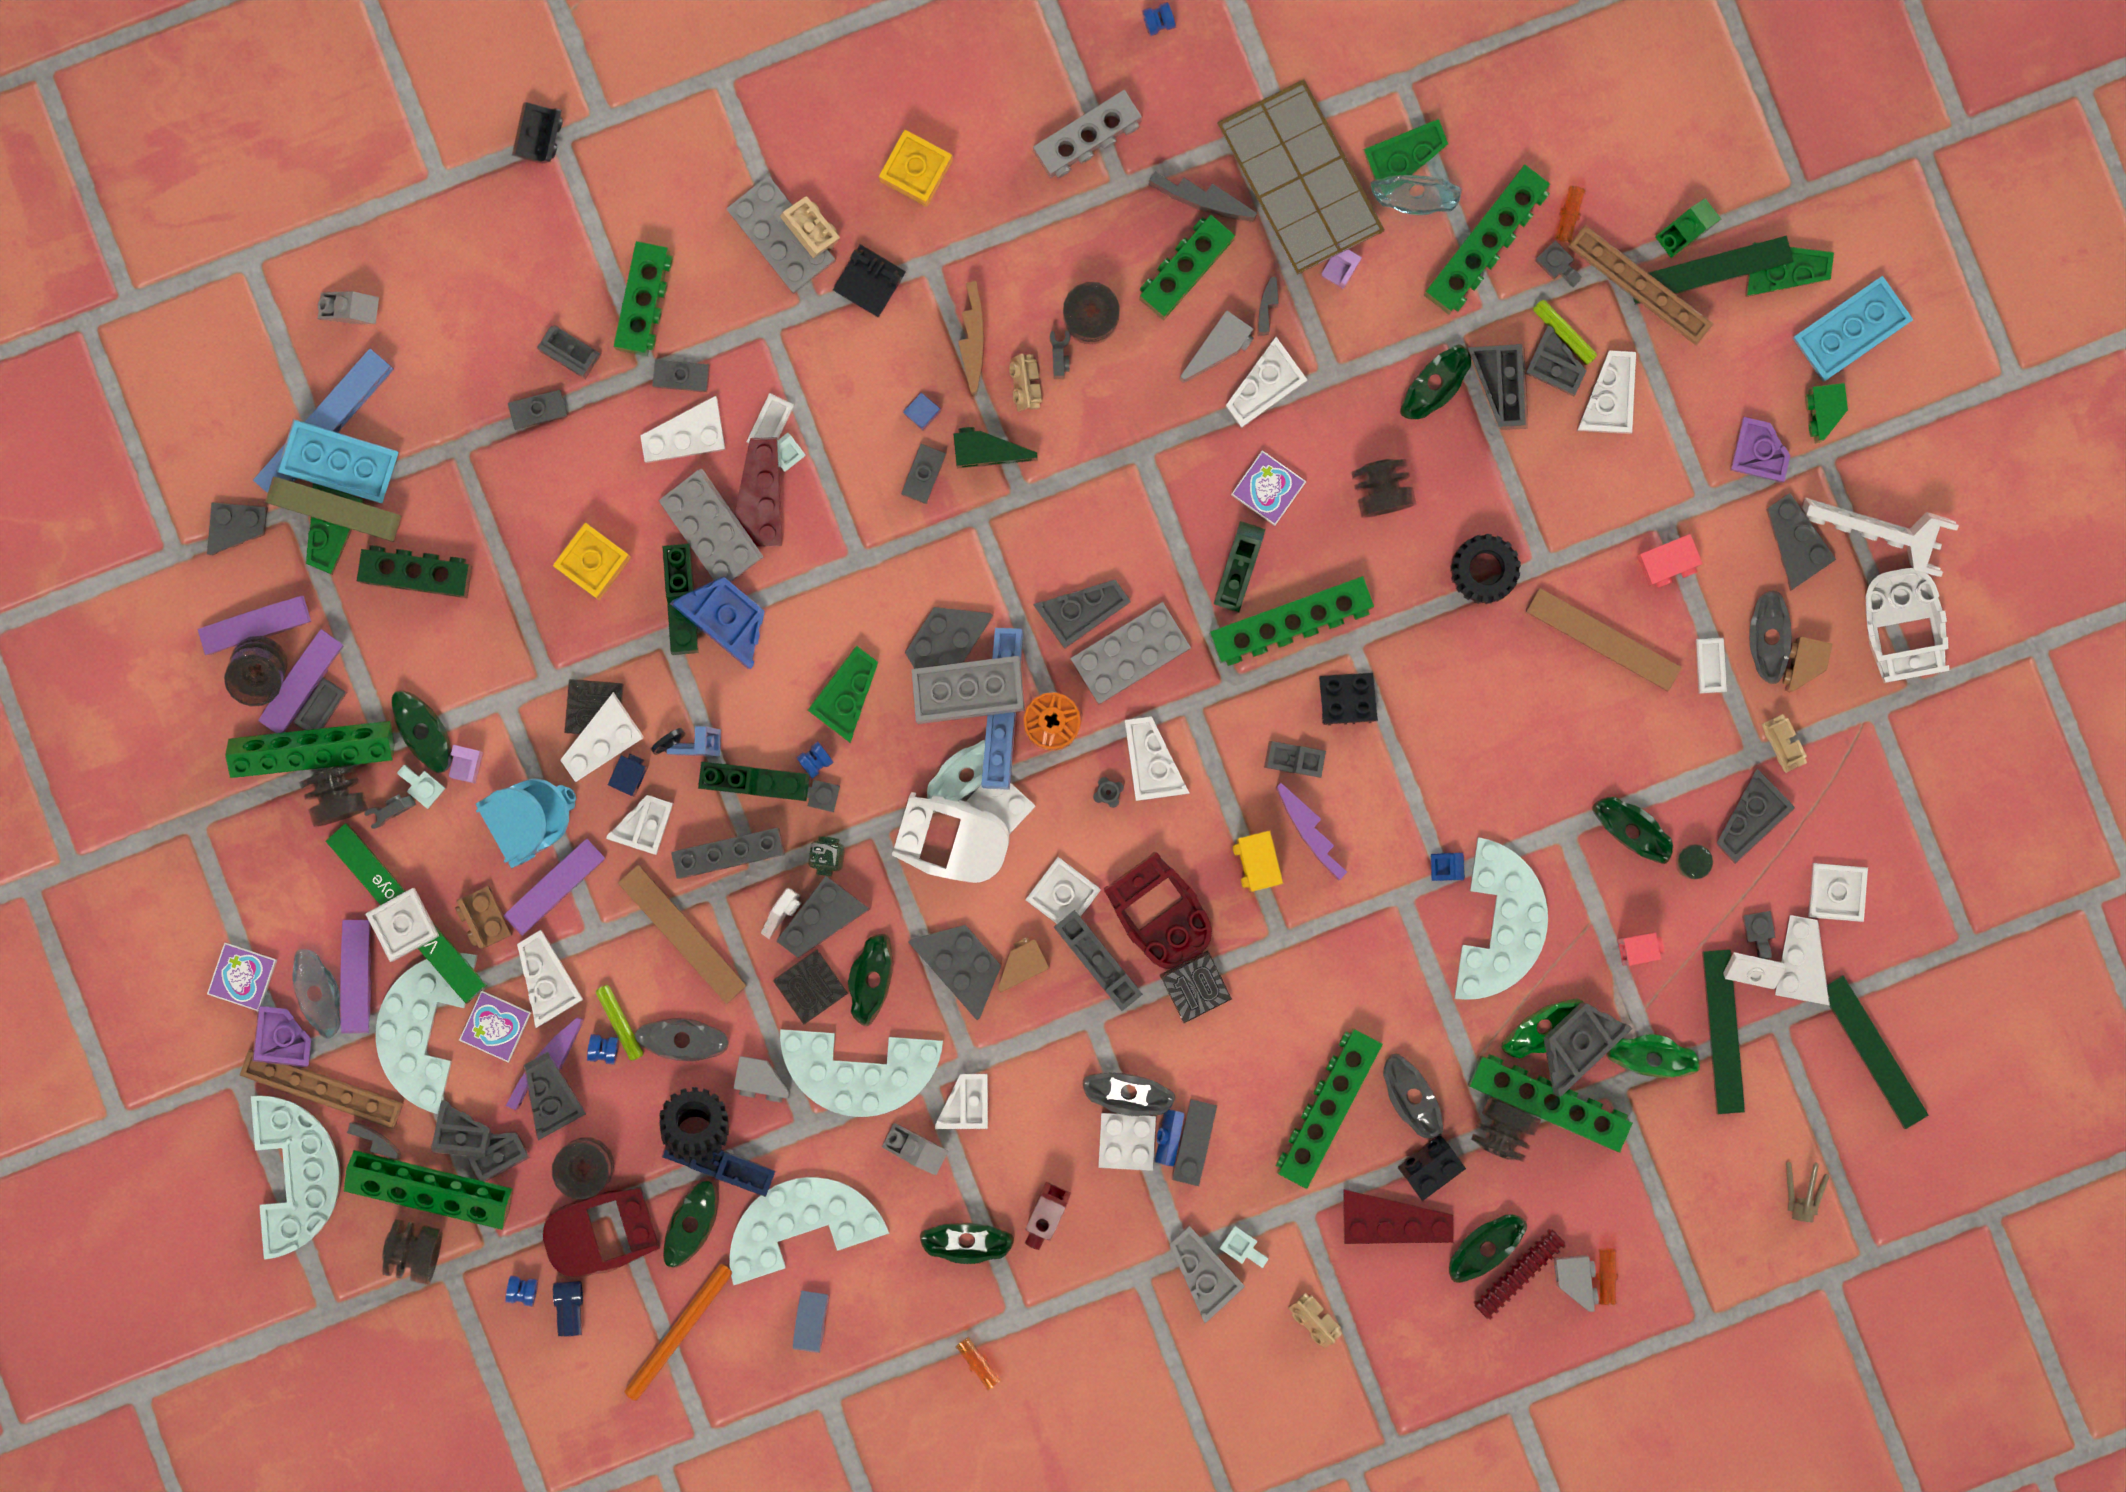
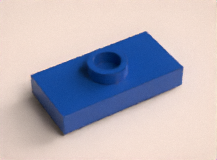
(1169, 1137)

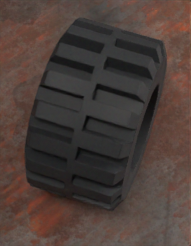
(1502, 552)
(694, 1105)

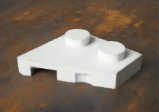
(644, 825)
(966, 1104)

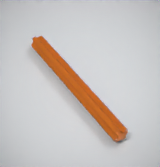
(678, 1332)

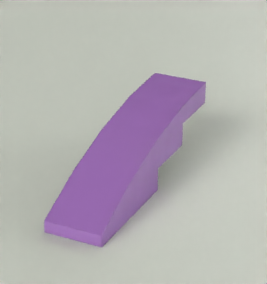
(259, 622)
(301, 682)
(1305, 821)
(554, 887)
(355, 976)
(558, 1049)

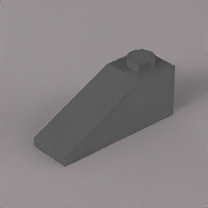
(1194, 1142)

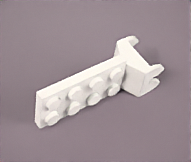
(1919, 538)

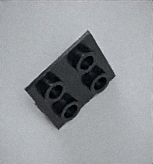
(869, 280)
(1348, 698)

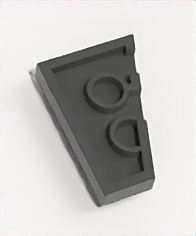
(1081, 611)
(550, 1096)

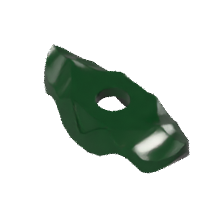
(1451, 367)
(435, 748)
(1652, 840)
(865, 999)
(700, 1204)
(1502, 1232)
(988, 1244)

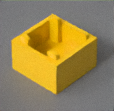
(916, 168)
(592, 561)
(1258, 861)

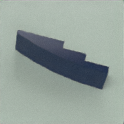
(731, 1170)

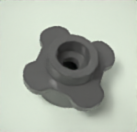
(1115, 788)

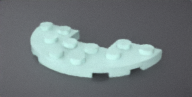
(1517, 923)
(405, 1031)
(858, 1087)
(309, 1171)
(794, 1210)

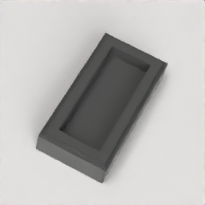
(320, 706)

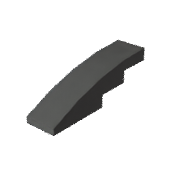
(1213, 201)

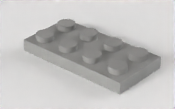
(760, 219)
(710, 527)
(1130, 653)
(968, 690)

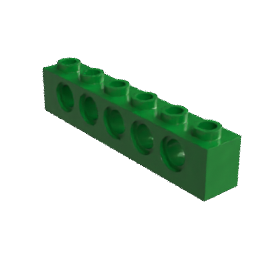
(1524, 182)
(1354, 590)
(310, 749)
(1483, 1081)
(1304, 1172)
(428, 1189)

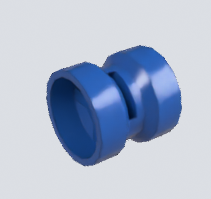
(1153, 21)
(808, 760)
(609, 1049)
(526, 1295)

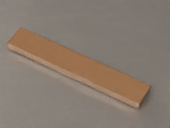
(1640, 285)
(1603, 639)
(682, 934)
(324, 1090)

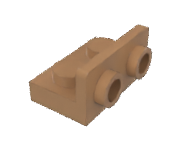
(483, 918)

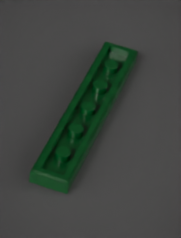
(1724, 266)
(1723, 1033)
(1874, 1053)

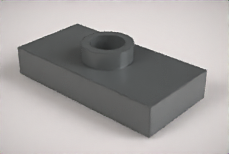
(680, 375)
(537, 409)
(923, 474)

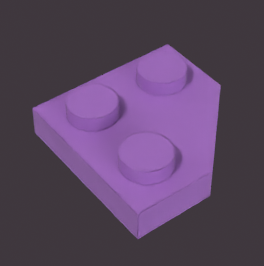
(1760, 451)
(280, 1038)

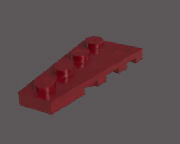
(759, 493)
(1388, 1221)

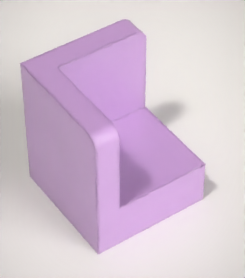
(1341, 268)
(465, 764)

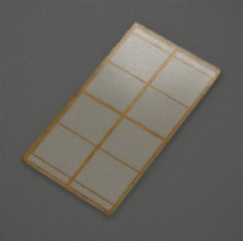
(1300, 176)

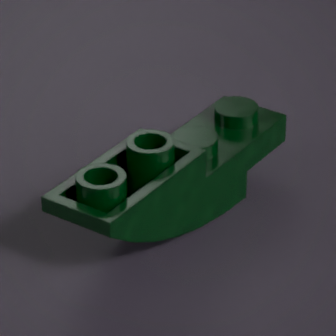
(678, 582)
(753, 781)

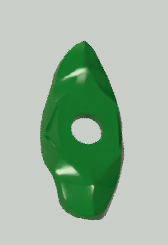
(1526, 1038)
(1674, 1059)

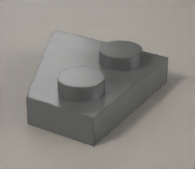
(1556, 364)
(234, 525)
(459, 1134)
(503, 1153)

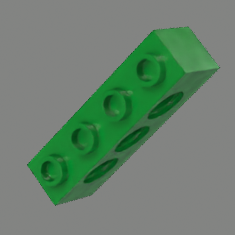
(1207, 229)
(644, 256)

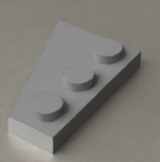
(1205, 1274)

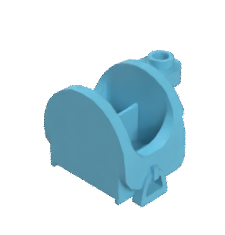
(527, 817)

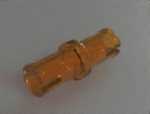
(1570, 214)
(1607, 1276)
(978, 1363)

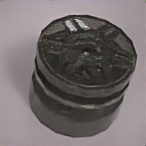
(1099, 326)
(1383, 488)
(255, 684)
(333, 795)
(1505, 1129)
(575, 1181)
(411, 1251)

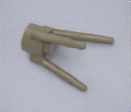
(1806, 1207)

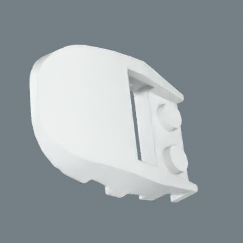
(1903, 598)
(977, 846)

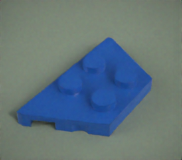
(725, 617)

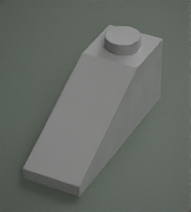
(1222, 343)

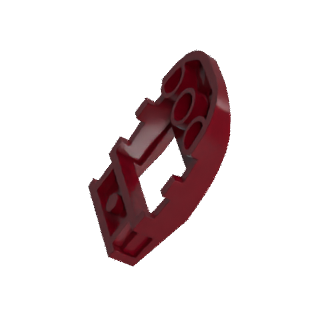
(1176, 933)
(572, 1242)

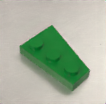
(1406, 151)
(1808, 268)
(327, 539)
(844, 695)

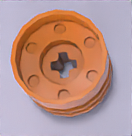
(1058, 736)

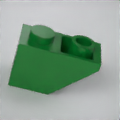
(1688, 227)
(1827, 408)

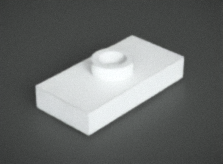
(1754, 970)

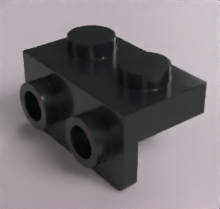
(537, 133)
(1431, 1167)

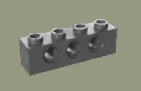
(728, 853)

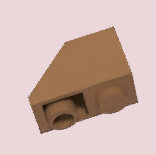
(1808, 661)

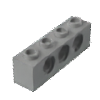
(1117, 106)

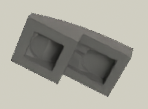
(1269, 300)
(1295, 759)
(380, 1144)

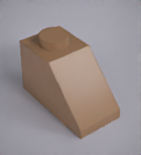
(1022, 964)

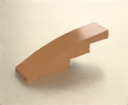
(972, 348)

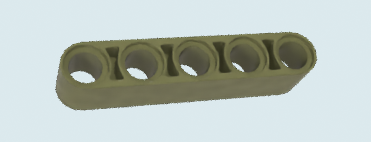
(333, 509)

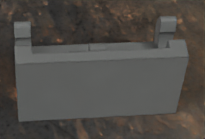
(568, 351)

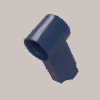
(568, 1301)

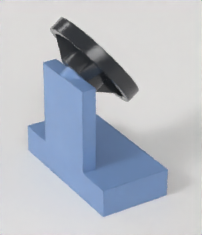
(706, 743)

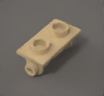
(1023, 370)
(1778, 733)
(1323, 1330)

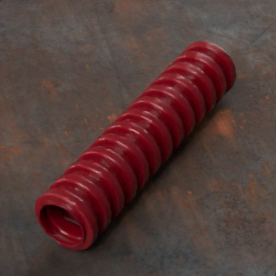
(1519, 1274)

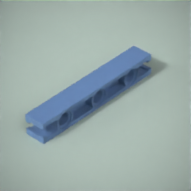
(337, 406)

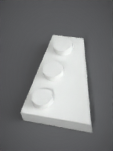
(1613, 396)
(686, 434)
(602, 739)
(1803, 963)
(547, 980)

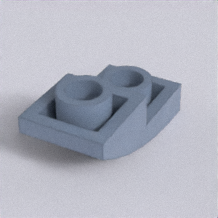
(810, 1321)

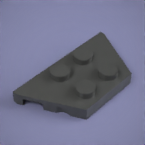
(946, 637)
(961, 964)
(1579, 1044)

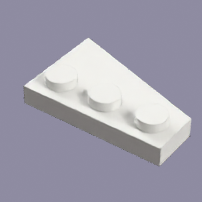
(1266, 384)
(1151, 763)
(785, 906)

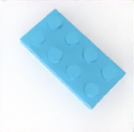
(1852, 328)
(337, 461)

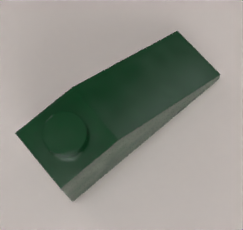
(982, 449)
(1239, 566)

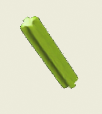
(1565, 332)
(619, 1022)

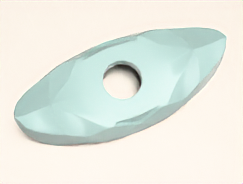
(947, 781)

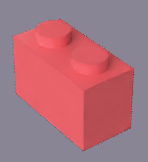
(1670, 560)
(1640, 948)

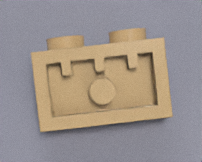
(810, 227)

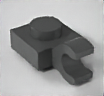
(1556, 262)
(1060, 362)
(823, 795)
(395, 806)
(1758, 930)

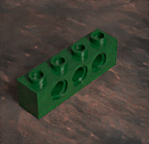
(371, 572)

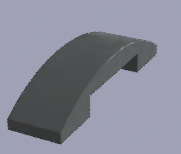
(1098, 960)

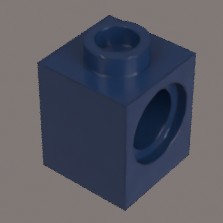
(628, 774)

